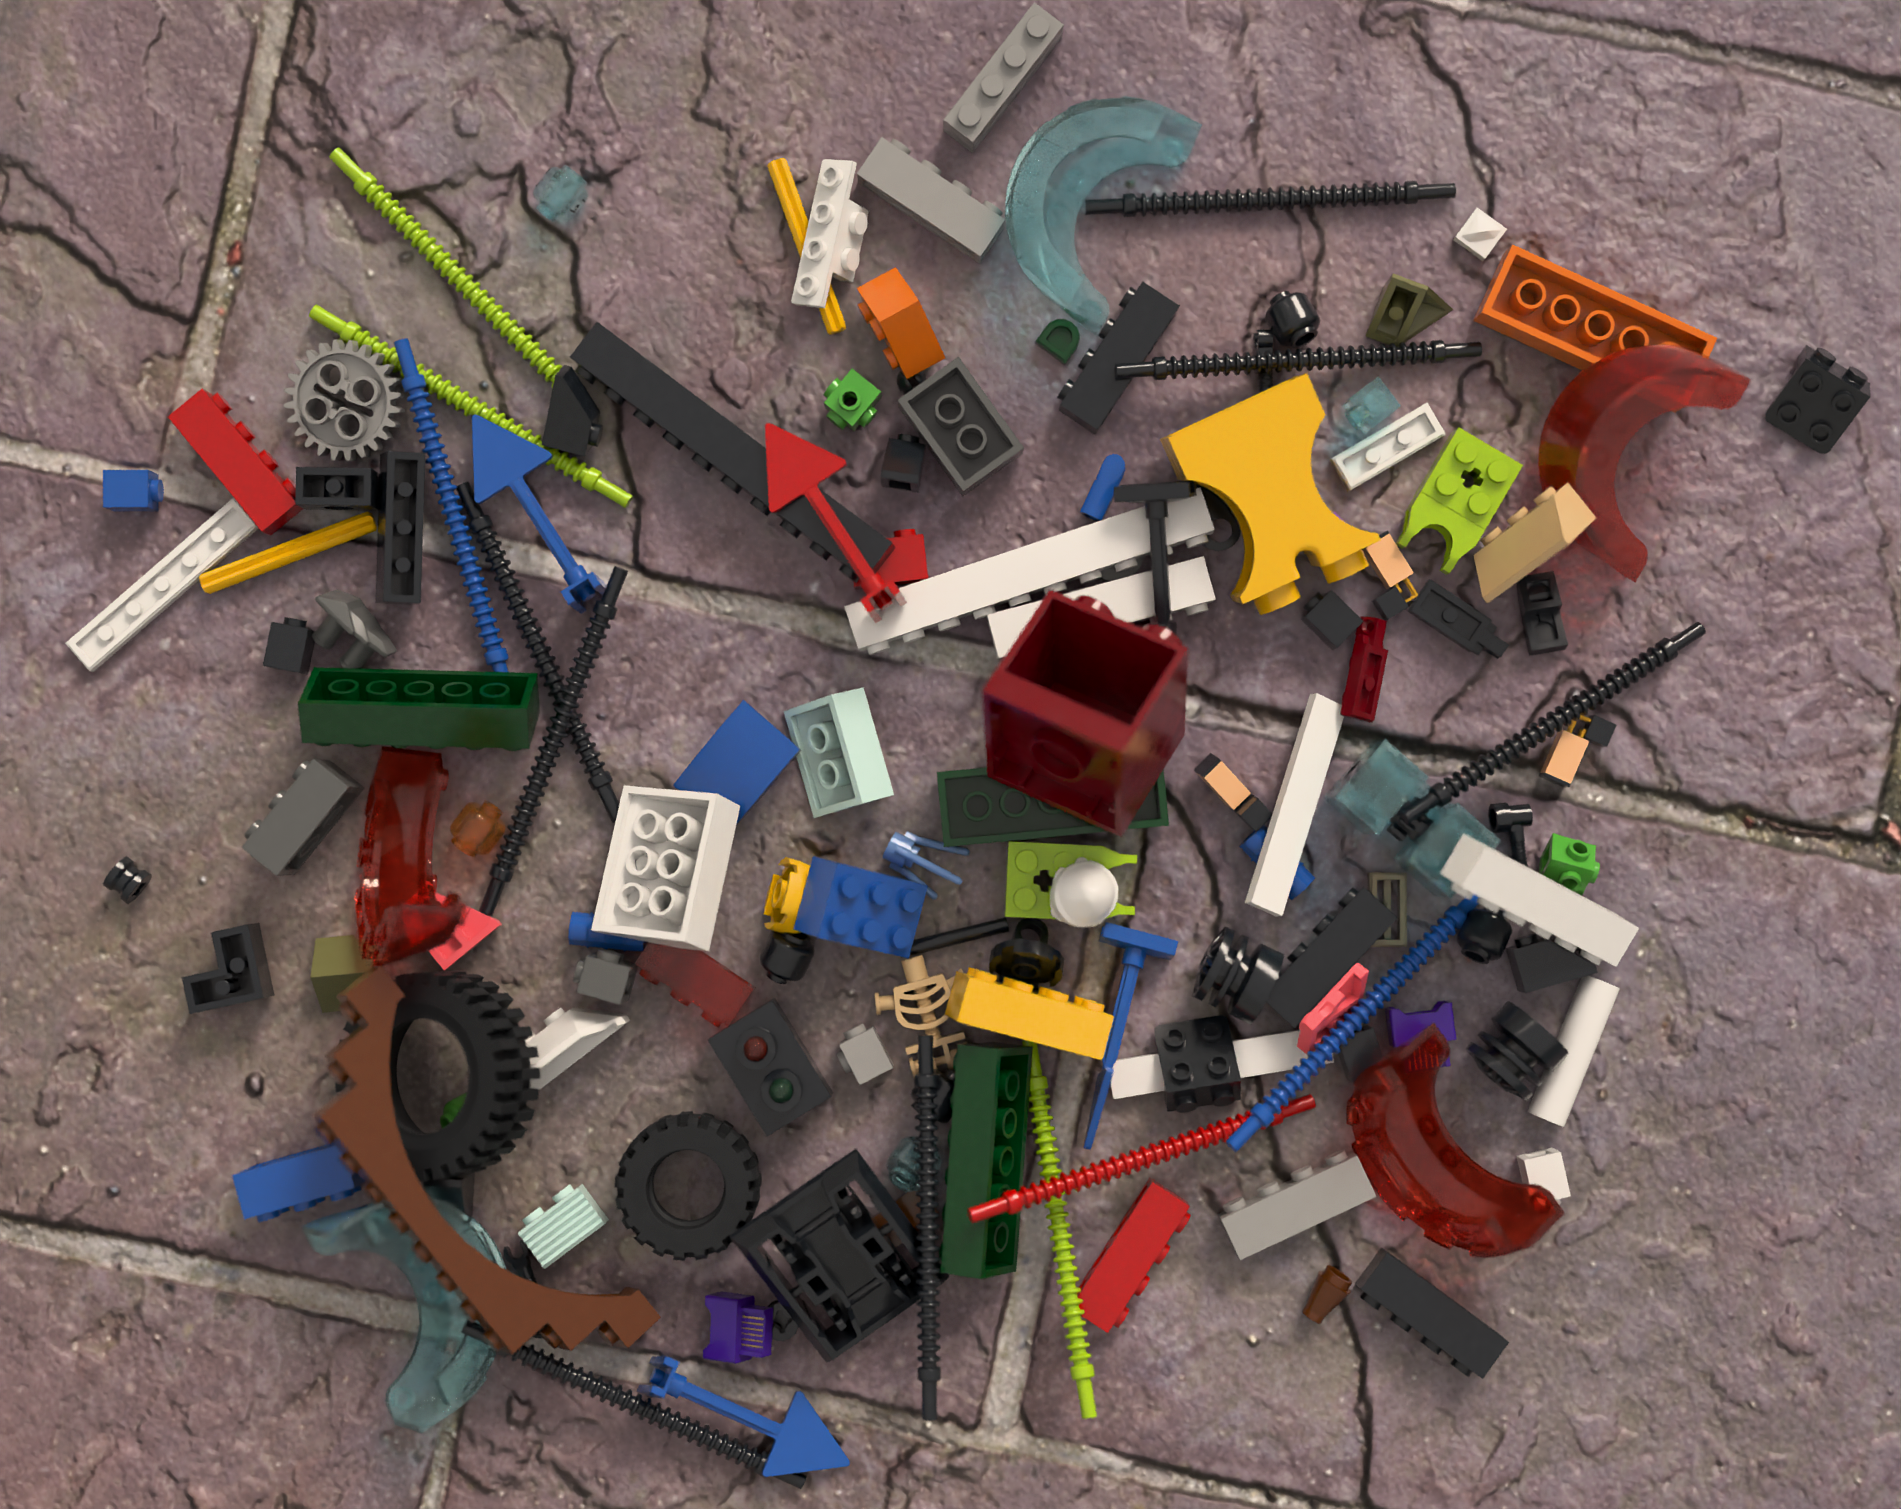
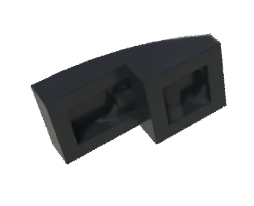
(1541, 614)

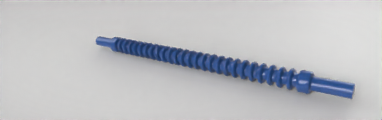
(414, 384)
(1263, 1113)

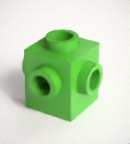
(851, 388)
(1569, 863)

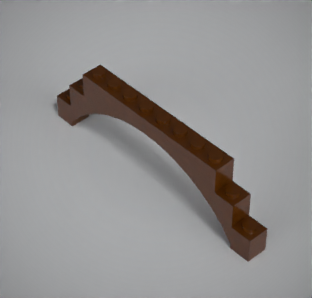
(367, 1135)

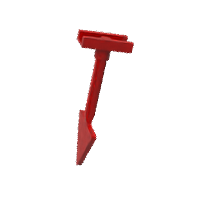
(796, 471)

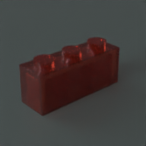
(697, 980)

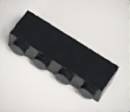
(1124, 341)
(400, 528)
(1330, 954)
(1431, 1313)

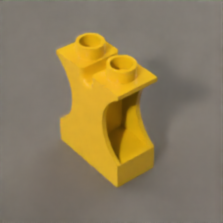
(1261, 468)

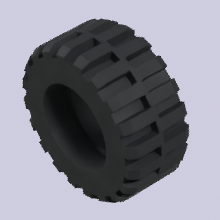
(657, 1226)

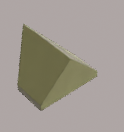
(1404, 311)
(334, 968)

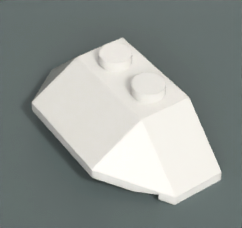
(569, 1039)

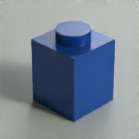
(132, 490)

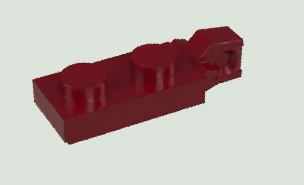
(1365, 671)

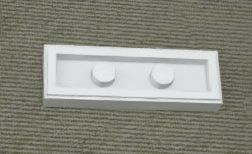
(1387, 447)

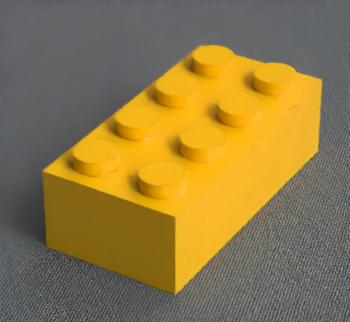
(1029, 1015)

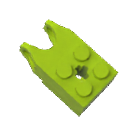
(1449, 506)
(1027, 859)

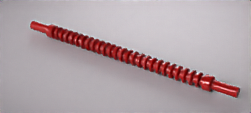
(1014, 1201)

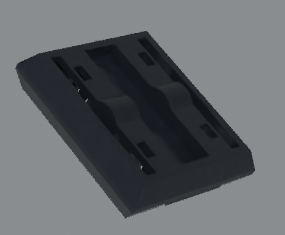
(837, 1254)

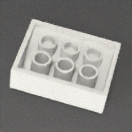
(666, 867)

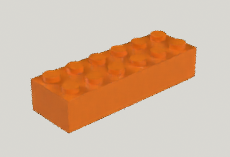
(1573, 314)

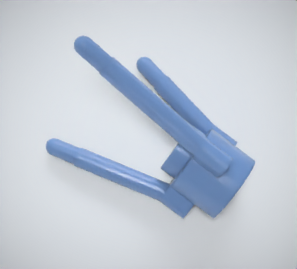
(903, 852)

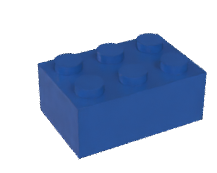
(860, 907)
(294, 1181)

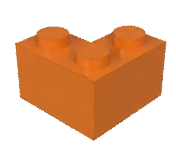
(900, 320)

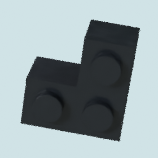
(240, 974)

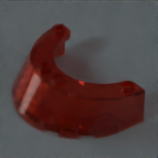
(1600, 416)
(397, 890)
(1424, 1170)

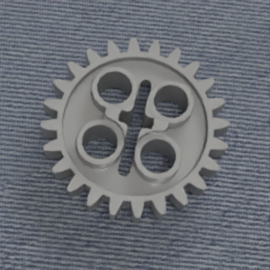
(356, 370)

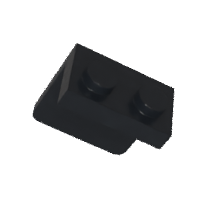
(1819, 400)
(1198, 1063)

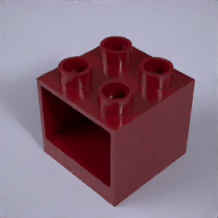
(1086, 710)

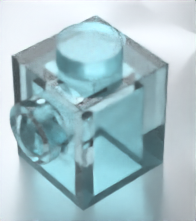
(1370, 406)

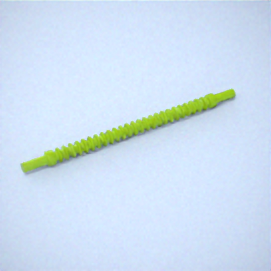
(366, 184)
(590, 479)
(1082, 1370)

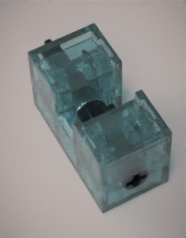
(1381, 787)

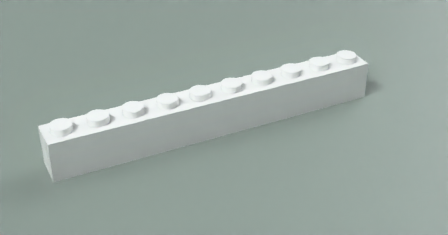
(1026, 571)

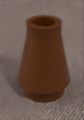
(1327, 1292)

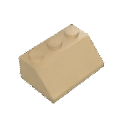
(1530, 539)

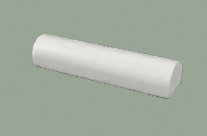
(1580, 1037)

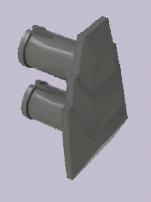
(351, 615)

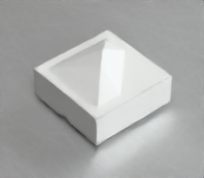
(1480, 234)

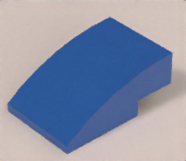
(740, 760)

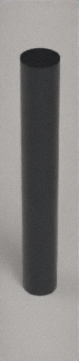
(959, 936)

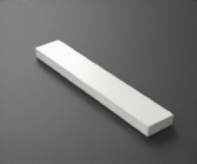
(162, 585)
(1295, 805)
(1253, 1055)

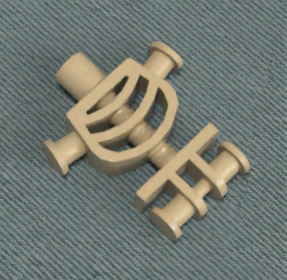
(918, 980)

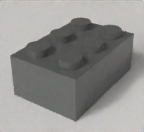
(960, 426)
(301, 816)

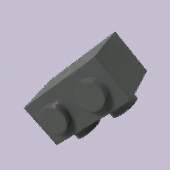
(606, 976)

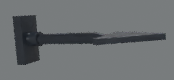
(1156, 510)

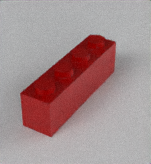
(236, 461)
(1130, 1253)

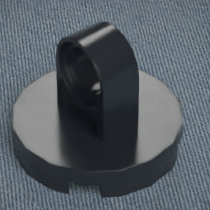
(1028, 959)

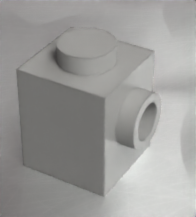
(864, 1054)

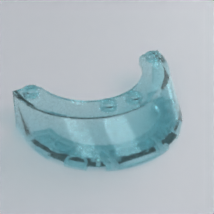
(1059, 172)
(444, 1363)

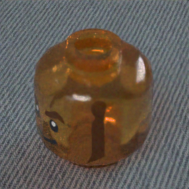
(477, 828)

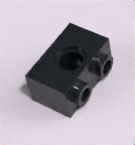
(337, 488)

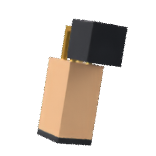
(1391, 569)
(1569, 749)
(1233, 792)

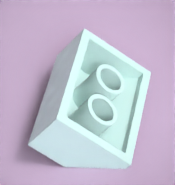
(838, 752)

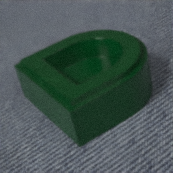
(1059, 339)

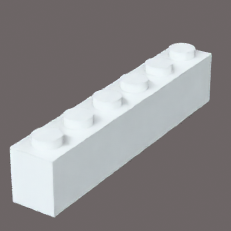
(1127, 598)
(1539, 900)

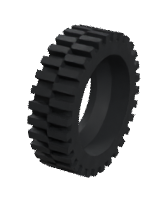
(496, 1072)

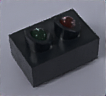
(770, 1067)

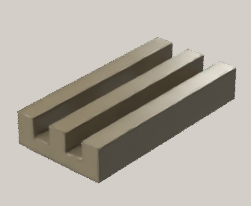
(1401, 878)

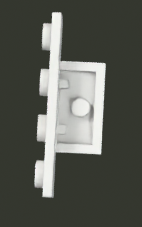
(831, 235)

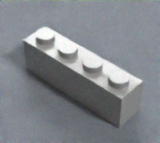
(1003, 77)
(930, 199)
(1296, 1204)

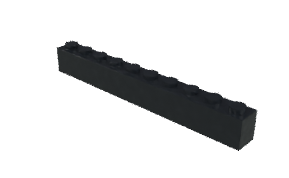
(715, 443)

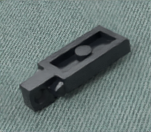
(1456, 620)

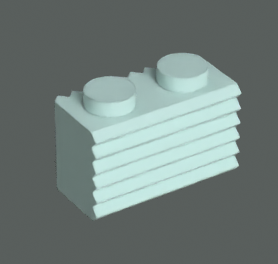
(562, 1225)

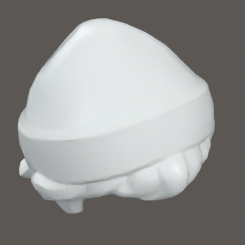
(1083, 894)

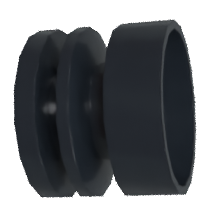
(1237, 975)
(1517, 1051)

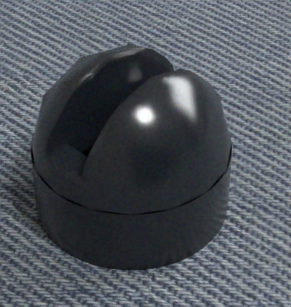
(904, 385)

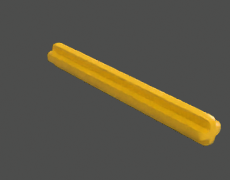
(798, 226)
(288, 552)

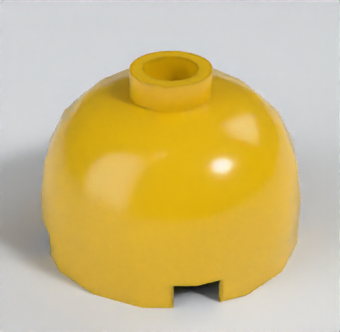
(785, 896)

